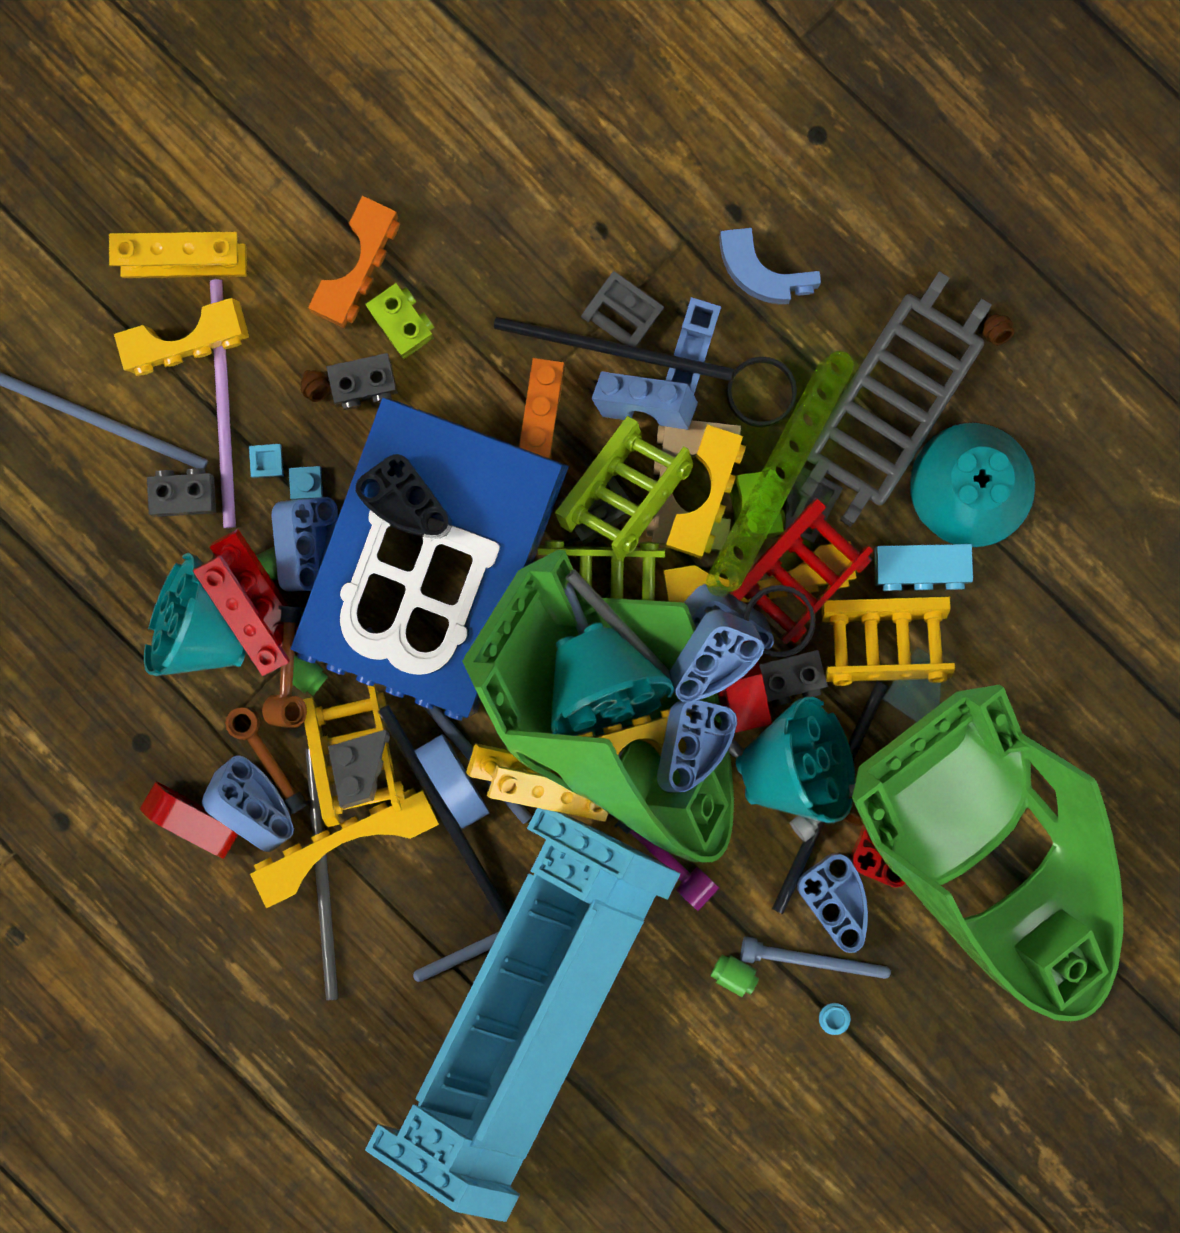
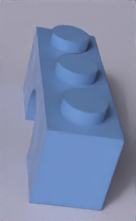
(694, 339)
(666, 401)

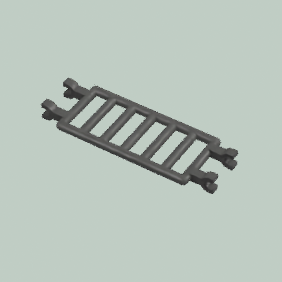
(926, 419)

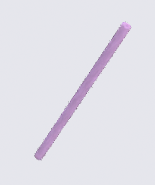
(223, 419)

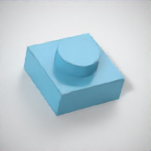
(266, 461)
(305, 482)

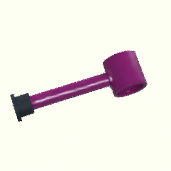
(694, 886)

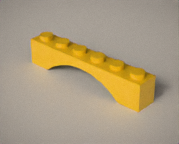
(683, 581)
(283, 878)

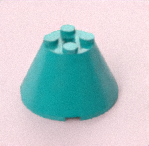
(955, 504)
(189, 627)
(602, 683)
(800, 764)

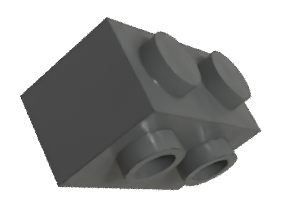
(362, 381)
(181, 493)
(792, 677)

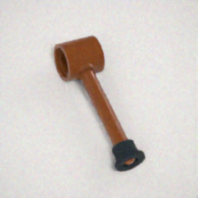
(286, 709)
(294, 801)

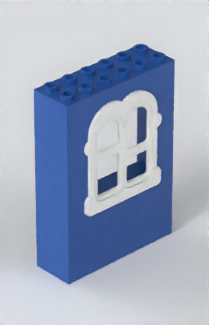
(498, 516)

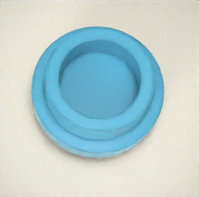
(834, 1018)

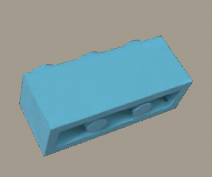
(923, 566)

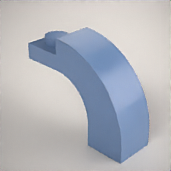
(754, 278)

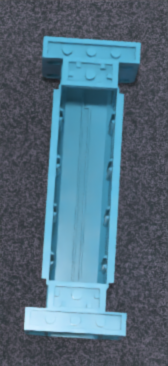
(525, 1017)

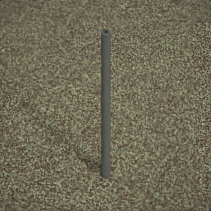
(622, 628)
(323, 892)

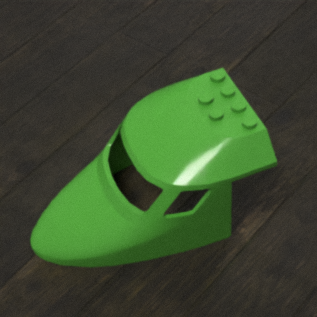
(515, 681)
(950, 798)

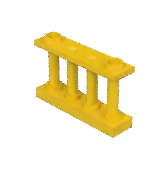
(178, 254)
(901, 612)
(319, 750)
(521, 785)

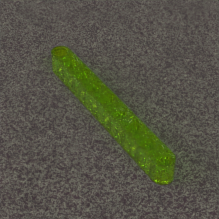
(770, 482)

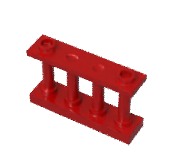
(792, 541)
(246, 600)

